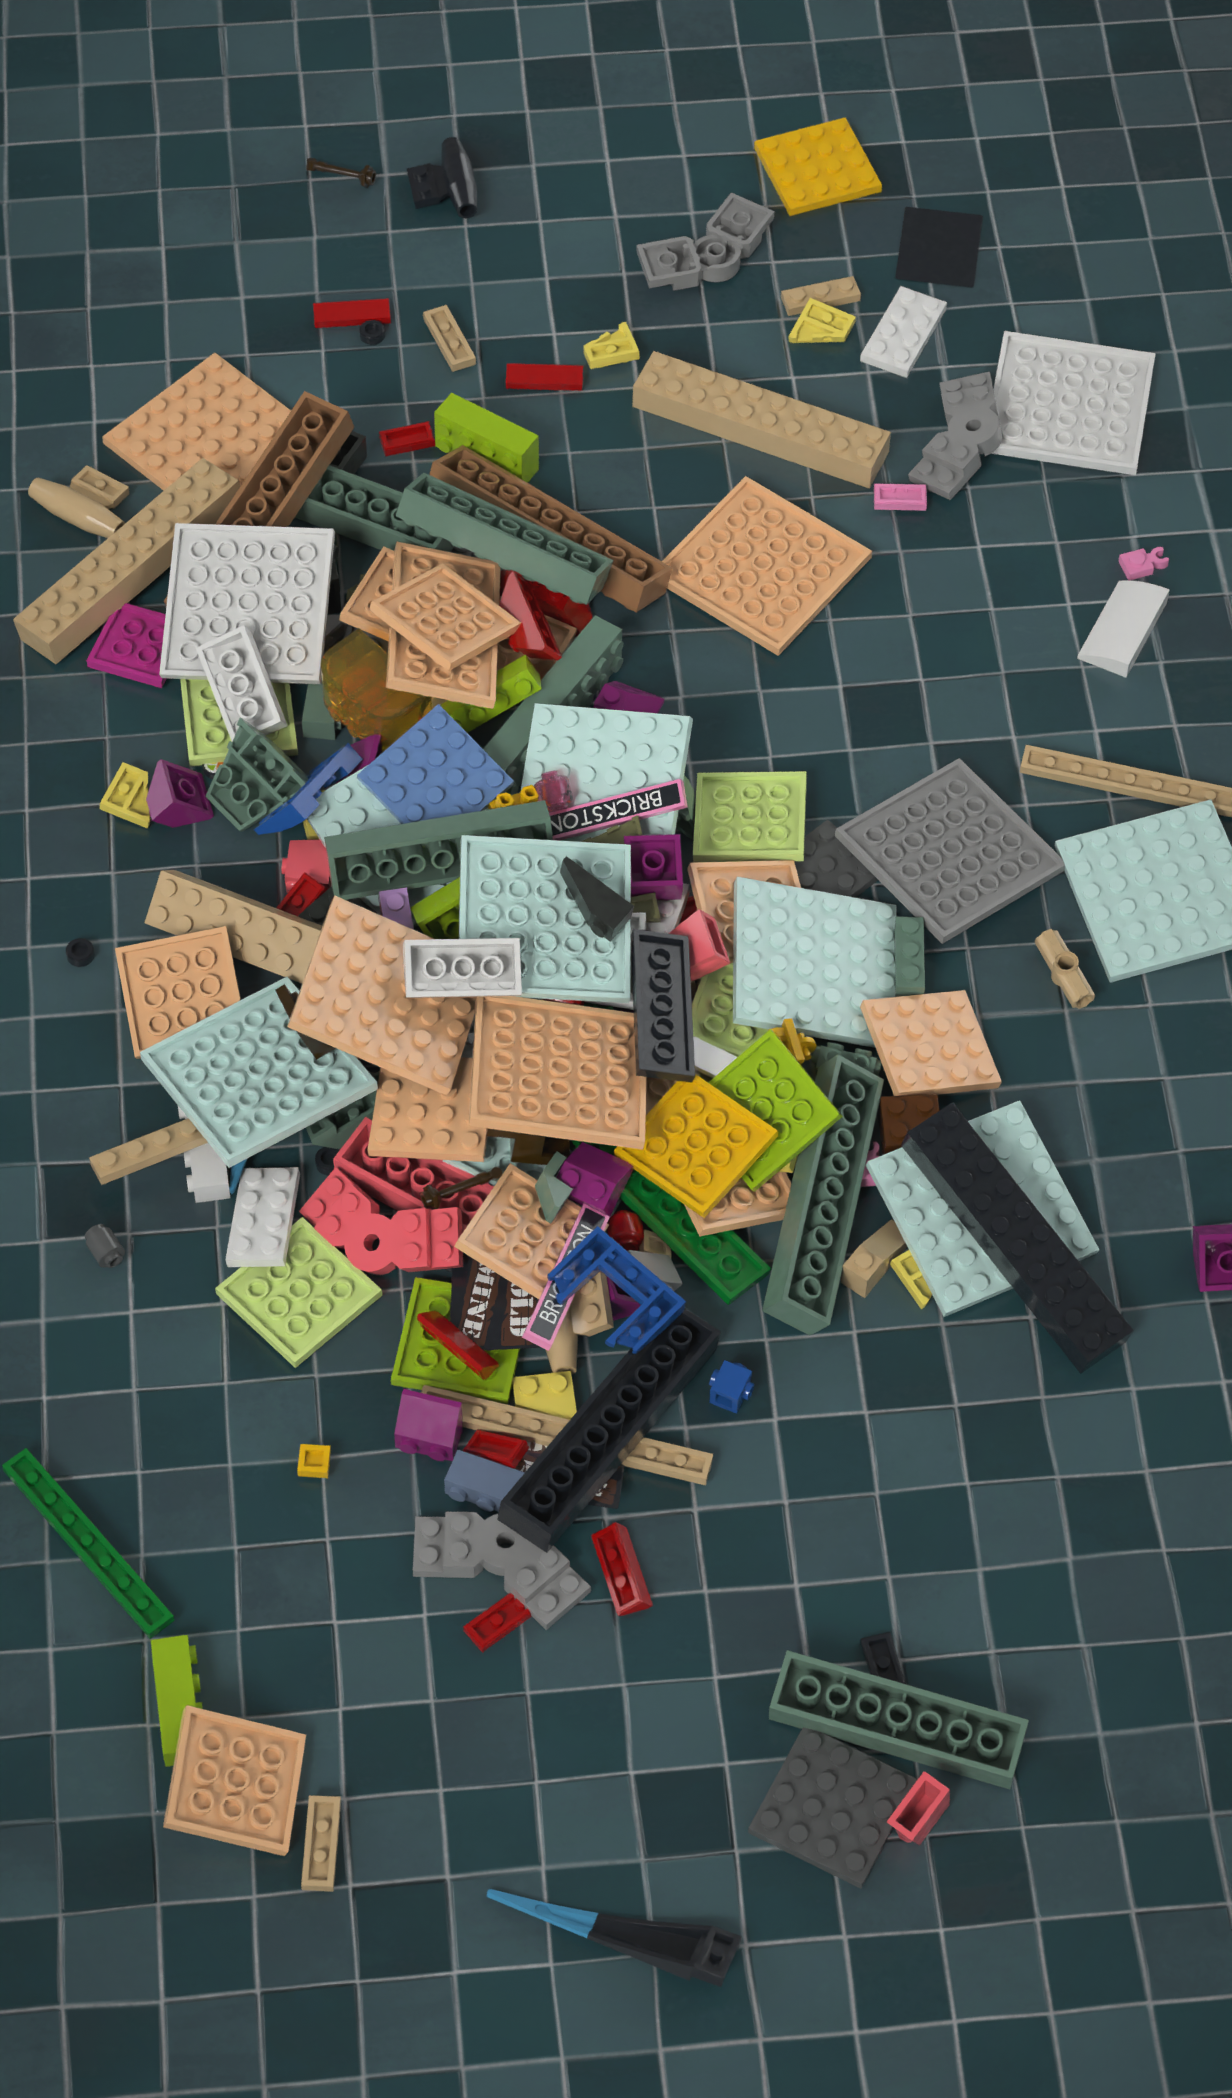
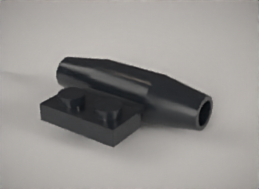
(451, 179)

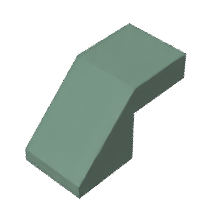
(550, 1190)

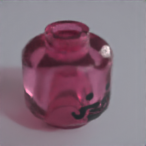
(554, 790)

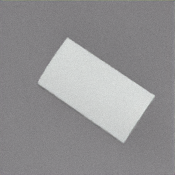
(1124, 626)
(241, 682)
(462, 967)

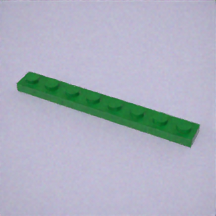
(88, 1543)

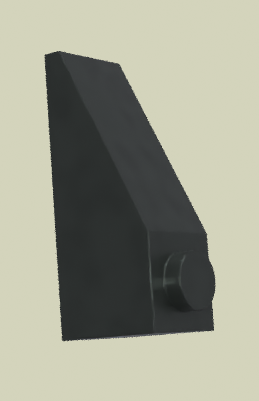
(600, 906)

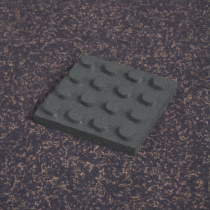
(831, 1806)

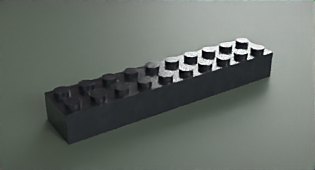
(1016, 1238)
(606, 1431)

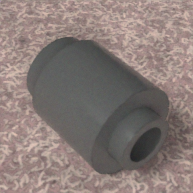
(104, 1246)

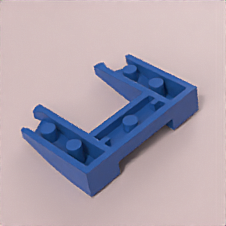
(304, 800)
(602, 1253)

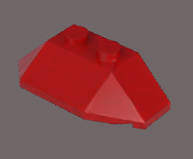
(555, 604)
(534, 633)

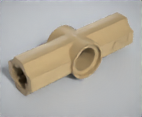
(1071, 980)

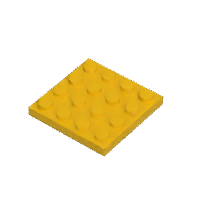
(817, 166)
(698, 1144)

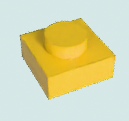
(314, 1461)

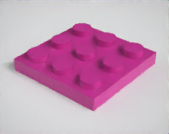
(131, 645)

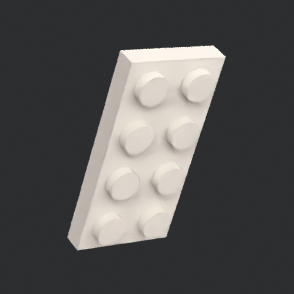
(903, 331)
(263, 1217)

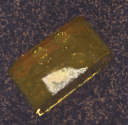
(357, 691)

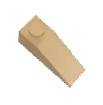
(872, 1259)

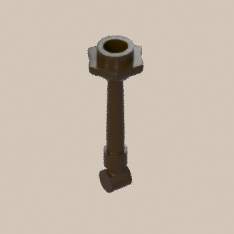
(366, 175)
(432, 1197)

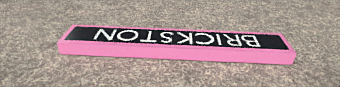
(618, 809)
(548, 1312)

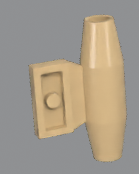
(84, 502)
(586, 1316)

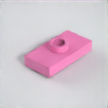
(900, 497)

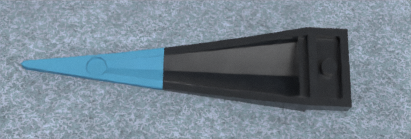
(673, 1947)

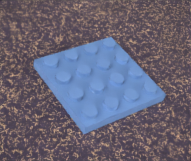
(434, 772)

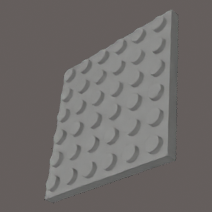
(950, 850)

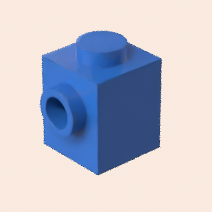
(730, 1386)

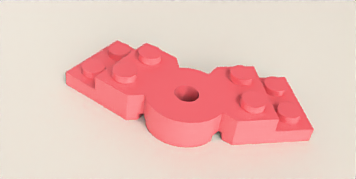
(410, 1240)

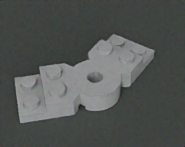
(716, 257)
(972, 430)
(467, 1543)

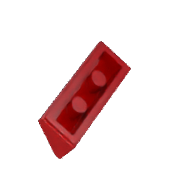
(458, 1343)
(621, 1569)

